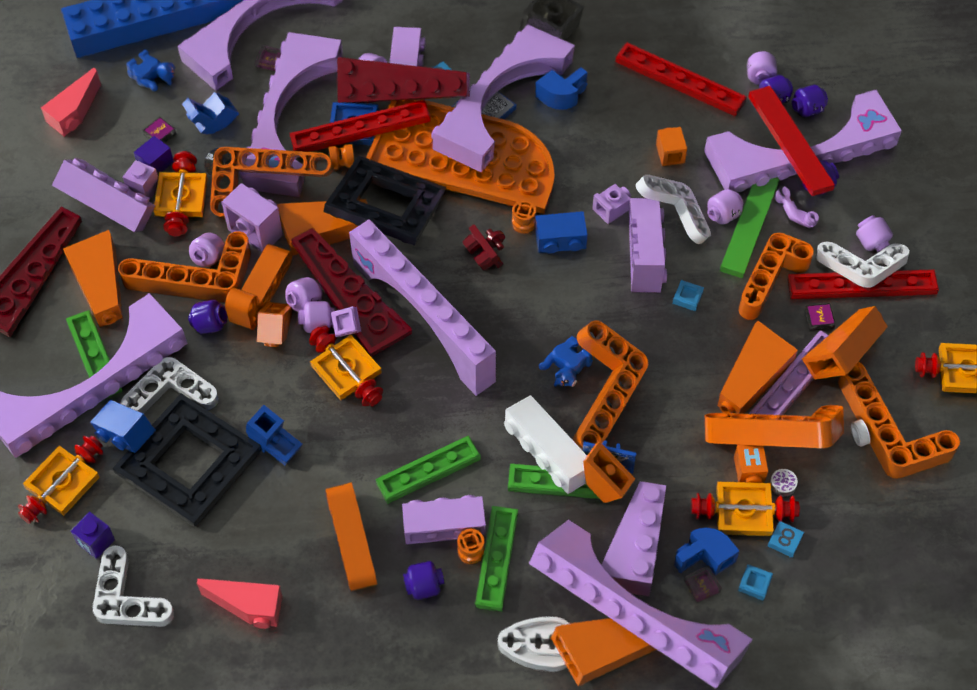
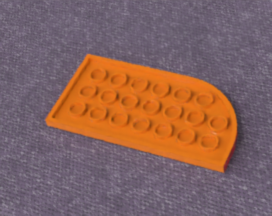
(516, 173)

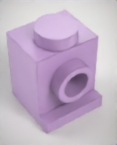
(612, 203)

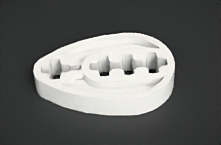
(525, 651)

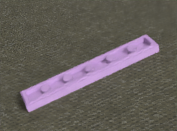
(789, 385)

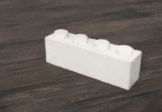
(547, 443)

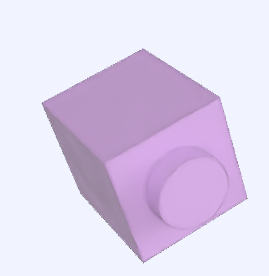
(141, 179)

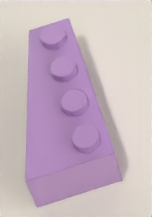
(104, 194)
(646, 245)
(634, 546)

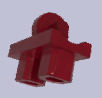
(488, 256)

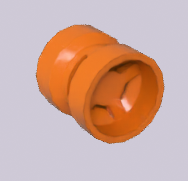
(347, 156)
(523, 216)
(470, 552)

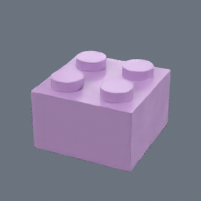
(253, 215)

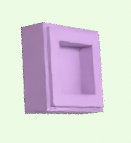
(346, 321)

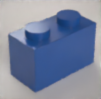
(561, 232)
(122, 426)

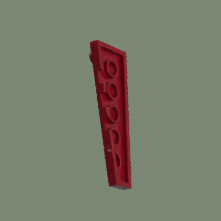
(381, 81)
(32, 266)
(378, 323)

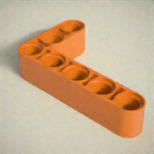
(260, 166)
(235, 253)
(612, 391)
(886, 428)
(812, 431)

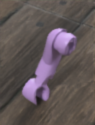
(794, 214)

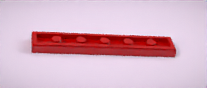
(681, 79)
(360, 127)
(791, 141)
(837, 286)

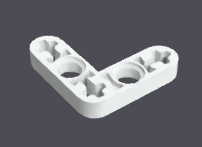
(682, 198)
(863, 272)
(172, 380)
(115, 597)

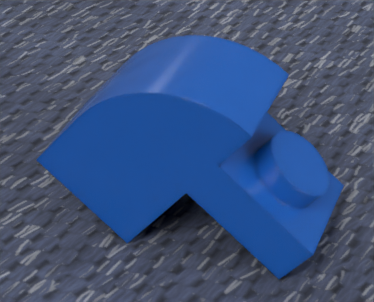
(561, 92)
(212, 115)
(267, 430)
(709, 546)

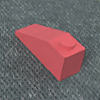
(70, 106)
(249, 601)

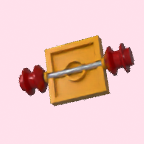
(180, 194)
(345, 366)
(956, 366)
(61, 480)
(745, 508)

